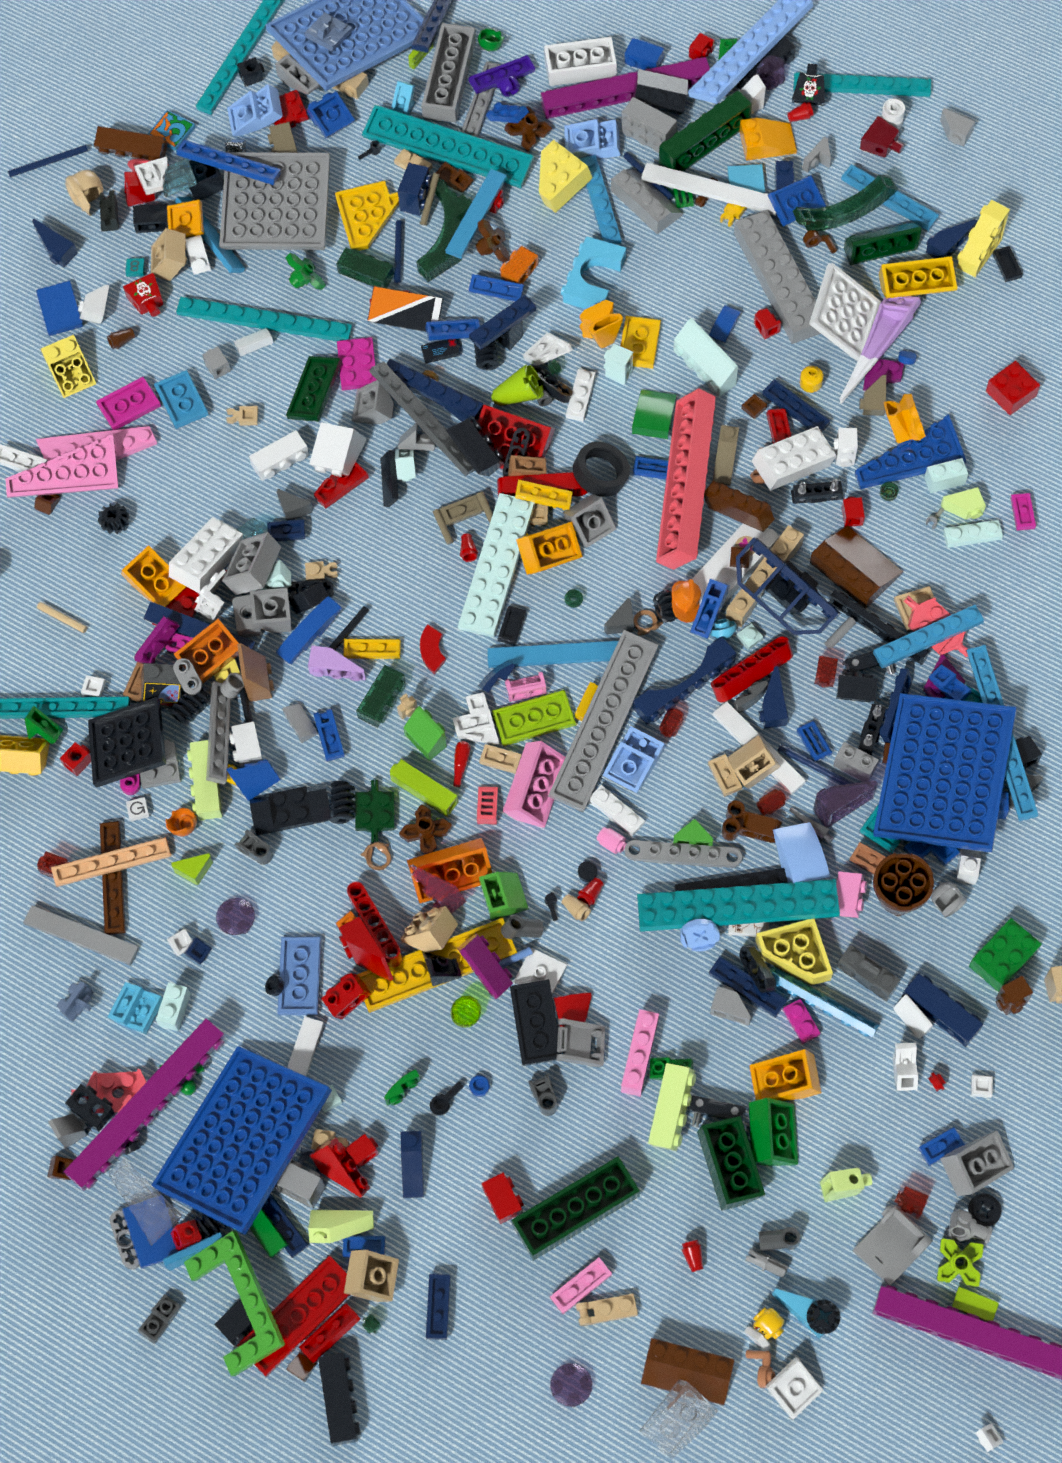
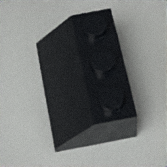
(661, 91)
(476, 447)

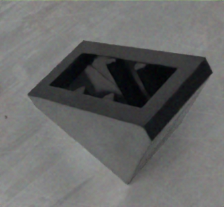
(308, 598)

